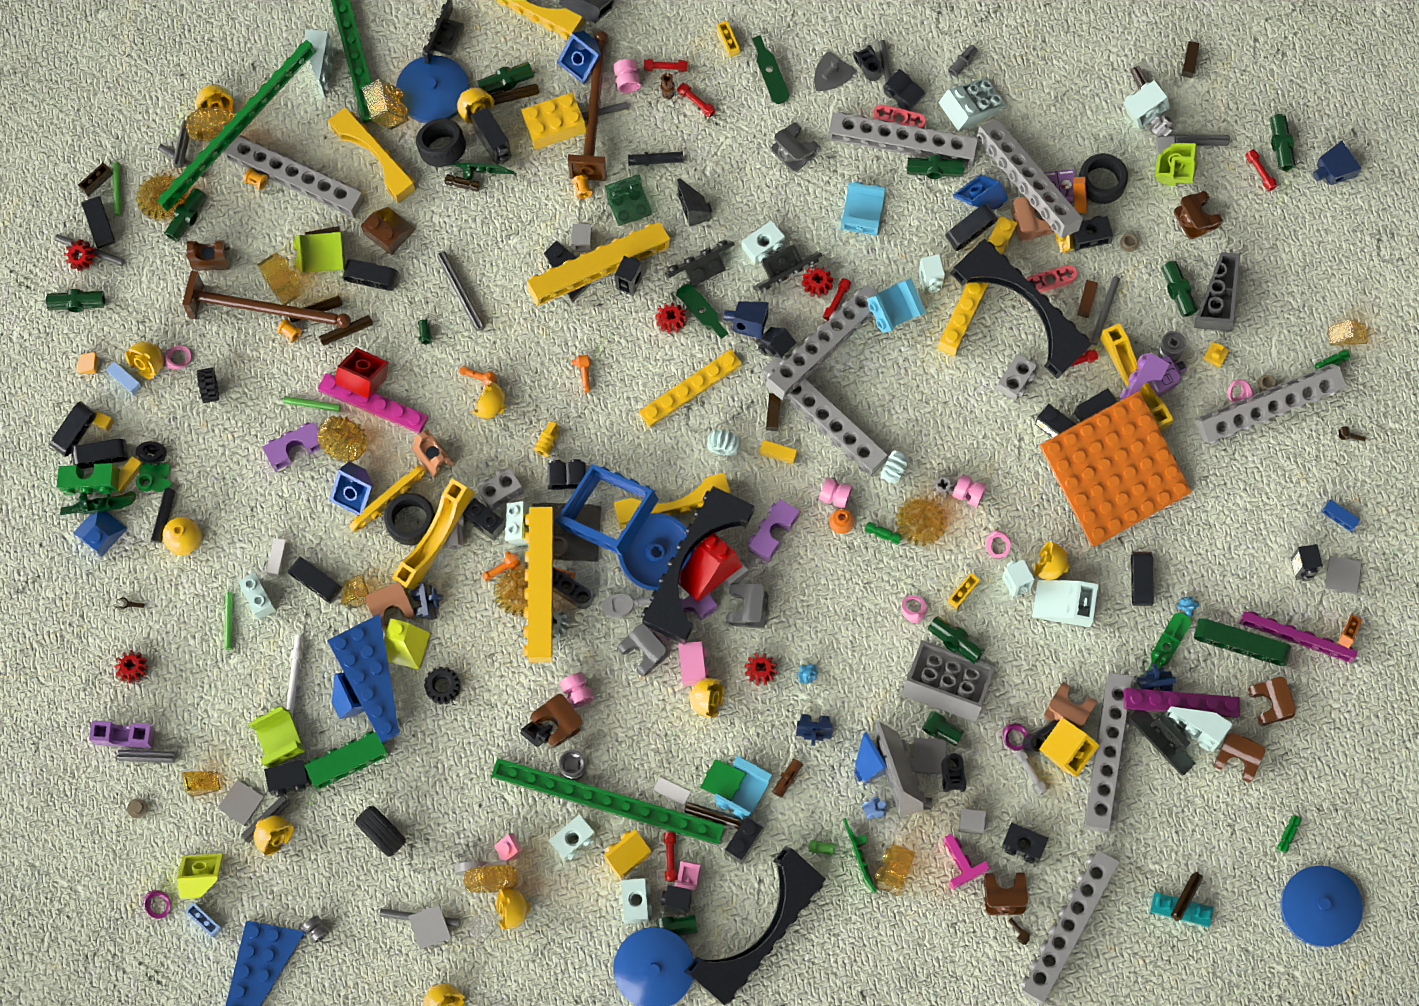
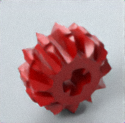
(73, 255)
(817, 288)
(671, 311)
(753, 665)
(136, 672)

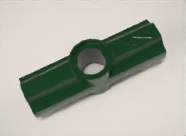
(506, 78)
(1282, 142)
(934, 167)
(185, 215)
(1179, 289)
(75, 300)
(956, 639)

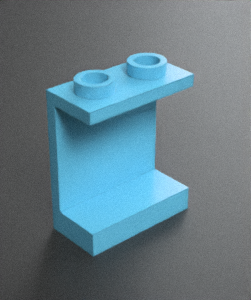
(863, 208)
(895, 305)
(750, 790)

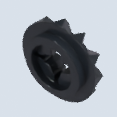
(154, 448)

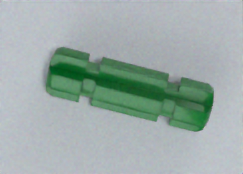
(1343, 355)
(883, 533)
(1289, 834)

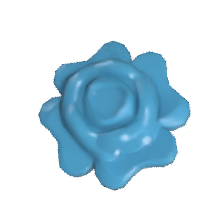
(1187, 604)
(808, 673)

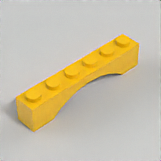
(559, 20)
(348, 129)
(1121, 354)
(626, 508)
(417, 563)

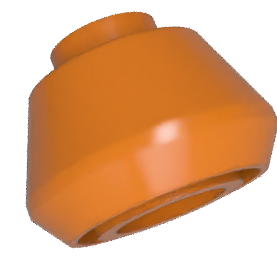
(841, 521)

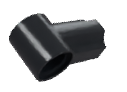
(1040, 736)

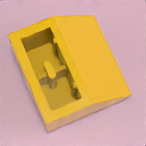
(1069, 747)
(627, 853)

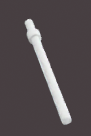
(296, 656)

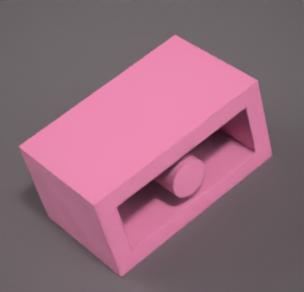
(692, 662)

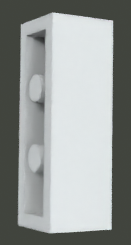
(276, 557)

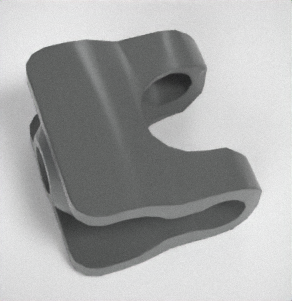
(790, 151)
(755, 607)
(652, 646)

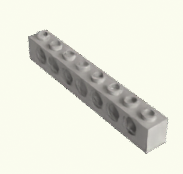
(906, 146)
(1029, 178)
(348, 205)
(1332, 385)
(783, 386)
(868, 464)
(1093, 820)
(1106, 866)

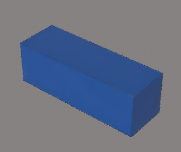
(1340, 515)

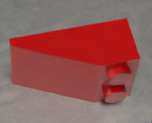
(708, 567)

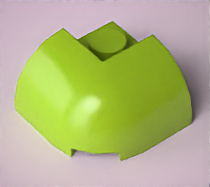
(1177, 164)

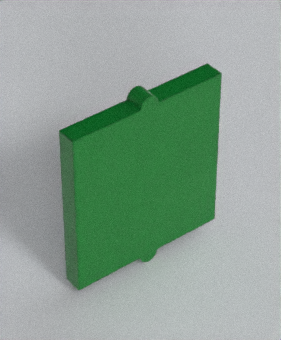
(722, 780)

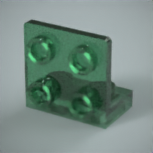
(627, 200)

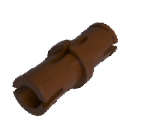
(667, 86)
(787, 778)

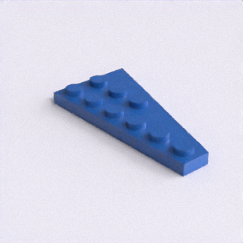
(365, 665)
(260, 962)

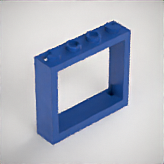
(582, 493)

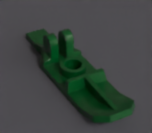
(774, 79)
(469, 168)
(695, 303)
(108, 503)

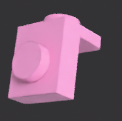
(508, 847)
(688, 875)

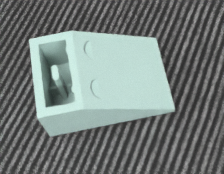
(321, 60)
(971, 103)
(1065, 601)
(1203, 726)

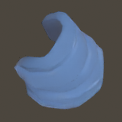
(874, 808)

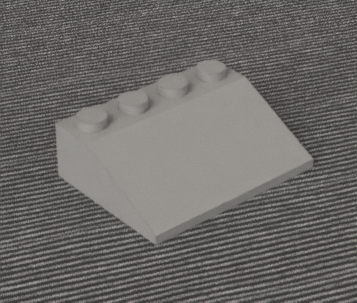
(948, 681)
(898, 770)

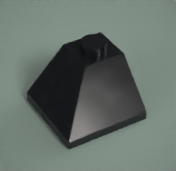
(693, 204)

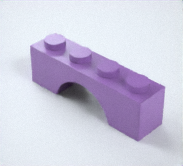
(1149, 369)

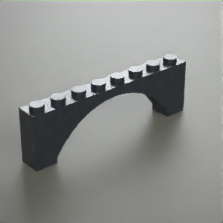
(987, 265)
(716, 514)
(796, 886)

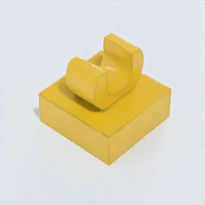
(1216, 354)

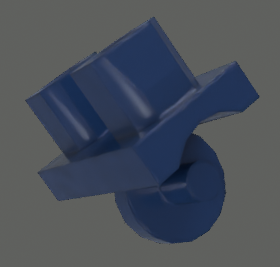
(429, 601)
(1155, 678)
(814, 730)

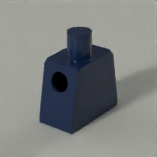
(1337, 165)
(748, 318)

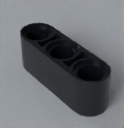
(98, 222)
(971, 227)
(370, 275)
(73, 428)
(99, 453)
(1142, 578)
(315, 580)
(573, 594)

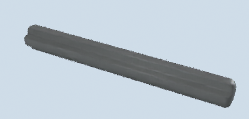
(460, 291)

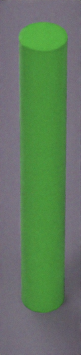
(117, 189)
(312, 403)
(228, 620)

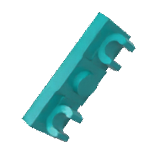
(1195, 914)

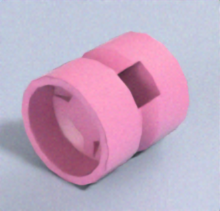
(627, 76)
(969, 490)
(835, 493)
(576, 689)

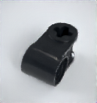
(867, 60)
(953, 777)

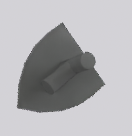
(831, 73)

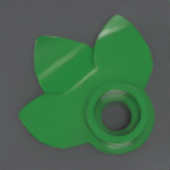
(155, 475)

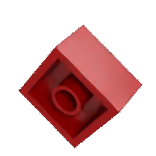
(361, 372)

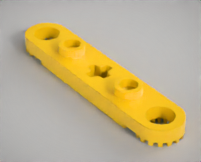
(375, 509)

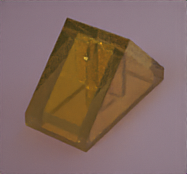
(1347, 333)
(354, 592)
(200, 782)

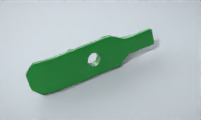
(1172, 637)
(855, 843)

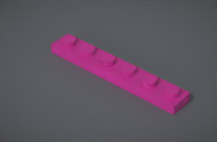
(375, 405)

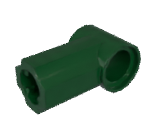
(938, 727)
(681, 925)

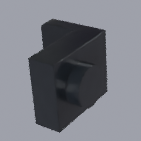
(537, 733)

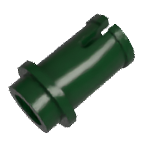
(424, 331)

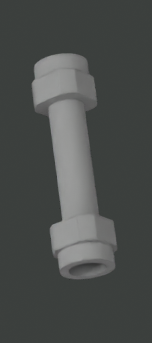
(1040, 786)

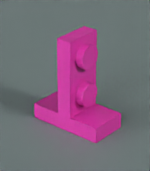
(963, 863)

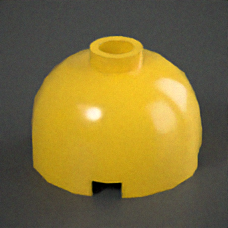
(214, 96)
(473, 101)
(146, 358)
(490, 402)
(182, 536)
(1052, 562)
(706, 696)
(271, 833)
(512, 908)
(444, 995)

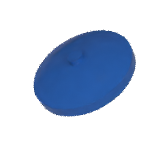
(432, 88)
(652, 550)
(1321, 906)
(652, 967)

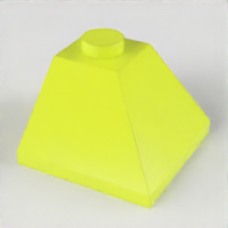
(405, 644)
(198, 874)

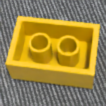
(553, 121)

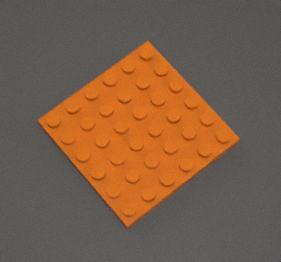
(1115, 468)

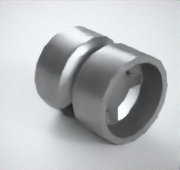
(1172, 345)
(572, 765)

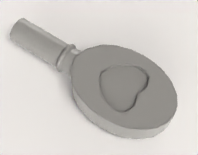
(622, 605)
(462, 867)

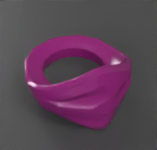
(1017, 727)
(147, 903)

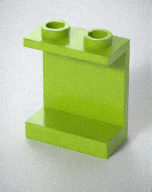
(319, 252)
(277, 736)

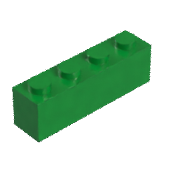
(346, 760)

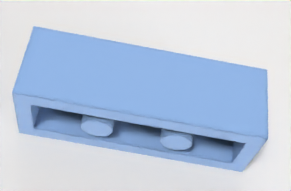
(123, 378)
(203, 920)

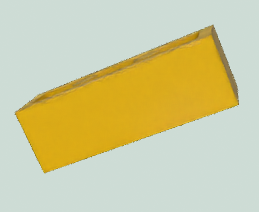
(728, 39)
(102, 421)
(778, 452)
(128, 473)
(963, 591)

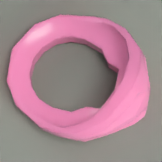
(168, 355)
(1246, 390)
(989, 540)
(914, 617)

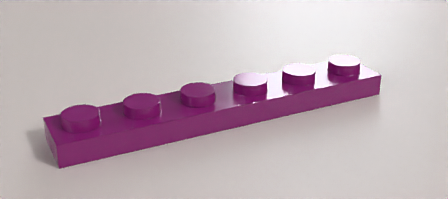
(1305, 639)
(1162, 700)

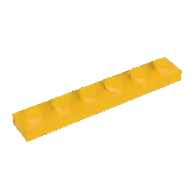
(690, 388)

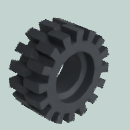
(208, 385)
(433, 677)

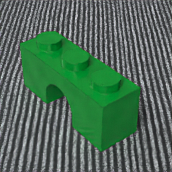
(103, 480)

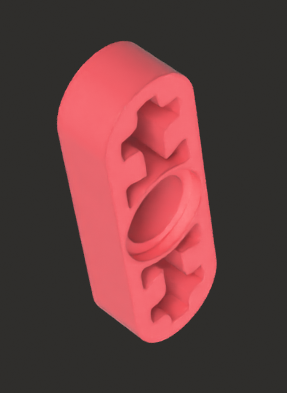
(896, 111)
(1054, 272)

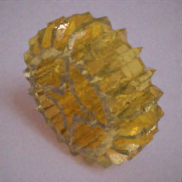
(207, 123)
(156, 186)
(342, 439)
(914, 518)
(512, 593)
(490, 878)

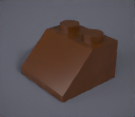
(387, 229)

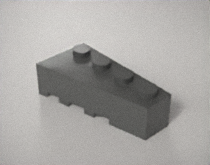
(1219, 301)

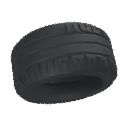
(437, 129)
(1110, 163)
(400, 503)
(380, 831)

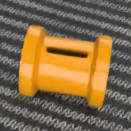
(255, 179)
(582, 187)
(289, 330)

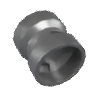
(316, 929)

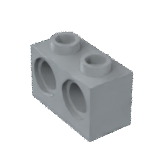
(1013, 375)
(503, 494)

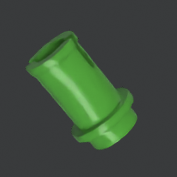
(820, 847)

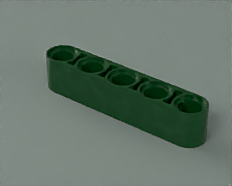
(1242, 642)

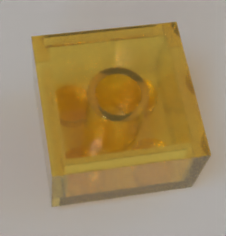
(385, 104)
(280, 278)
(896, 867)

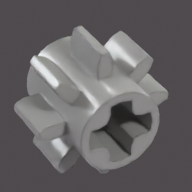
(1162, 125)
(946, 484)

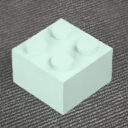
(1146, 104)

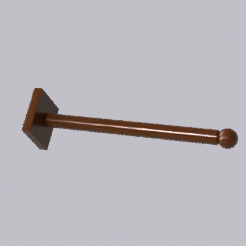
(587, 163)
(194, 295)

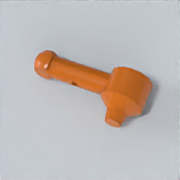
(583, 363)
(486, 377)
(511, 560)

